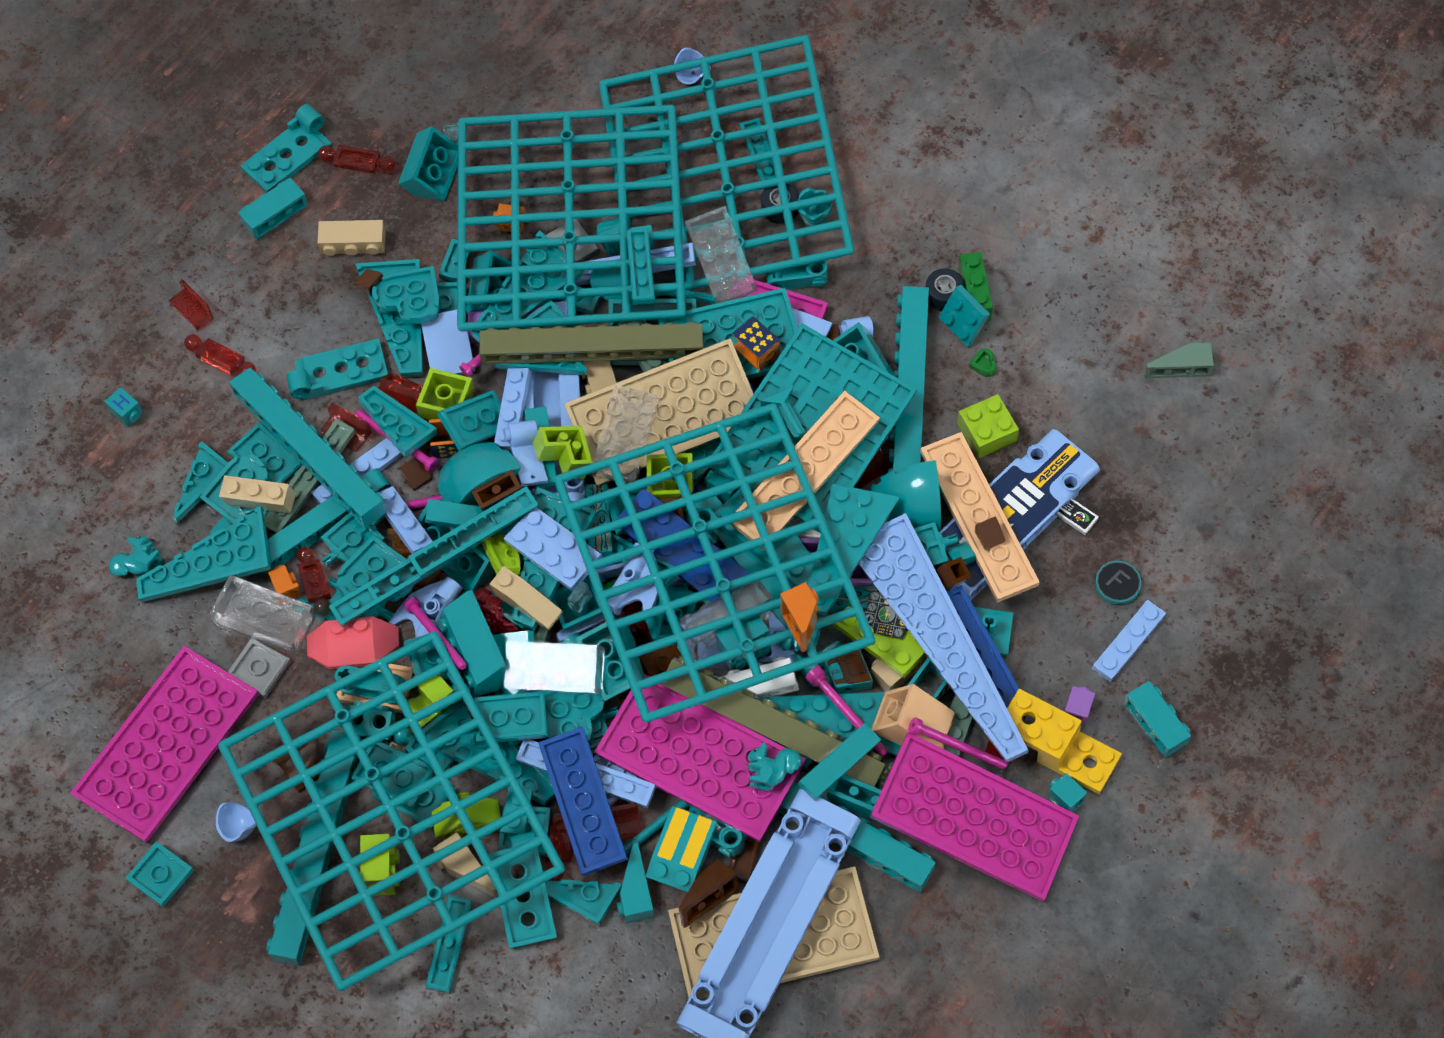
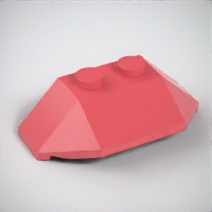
(353, 644)

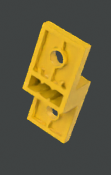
(1061, 743)

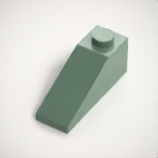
(1187, 361)

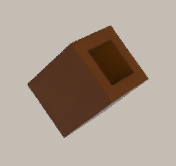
(953, 573)

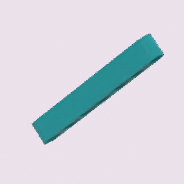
(314, 524)

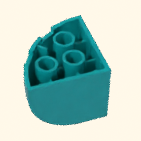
(472, 469)
(917, 492)

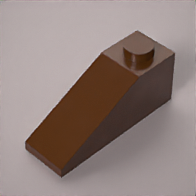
(708, 890)

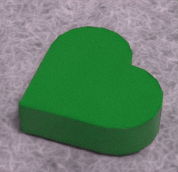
(983, 363)

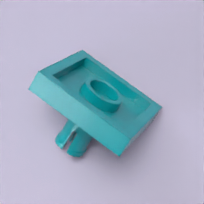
(998, 626)

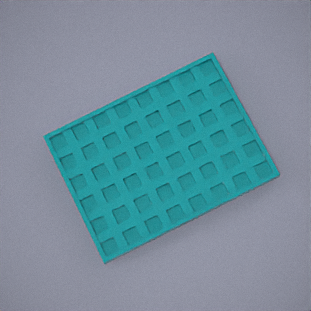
(819, 375)

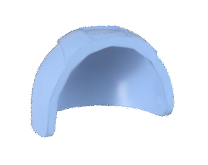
(685, 76)
(234, 821)

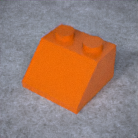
(800, 612)

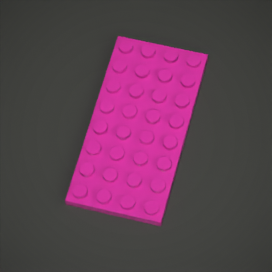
(164, 744)
(696, 759)
(974, 816)

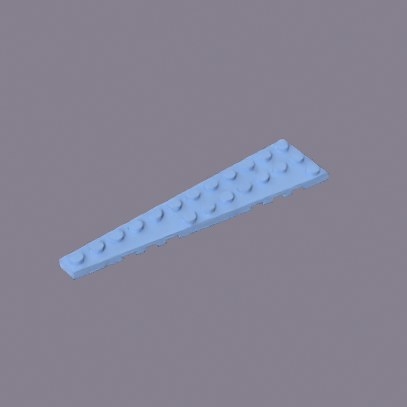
(918, 598)

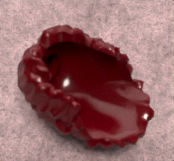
(492, 612)

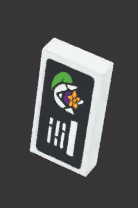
(1077, 516)

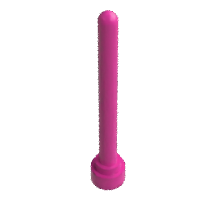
(818, 678)

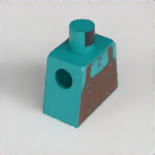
(848, 673)

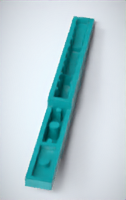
(433, 556)

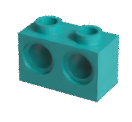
(368, 726)

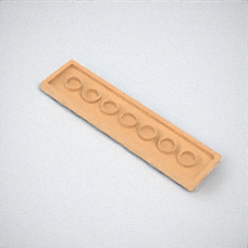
(820, 453)
(973, 502)

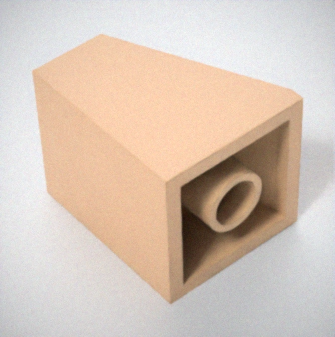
(903, 705)

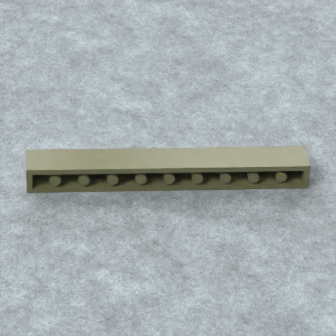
(590, 343)
(774, 723)

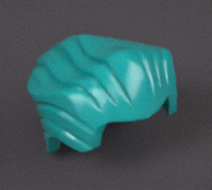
(815, 214)
(609, 227)

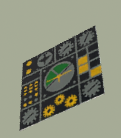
(882, 617)

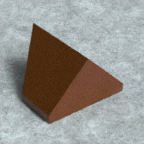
(287, 768)

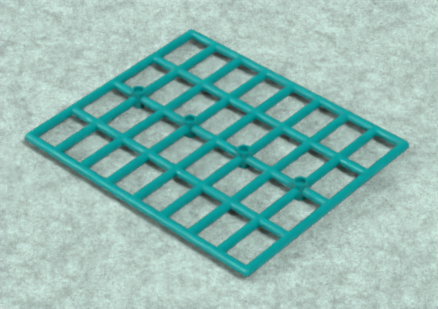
(719, 141)
(569, 238)
(723, 586)
(403, 834)

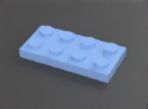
(550, 547)

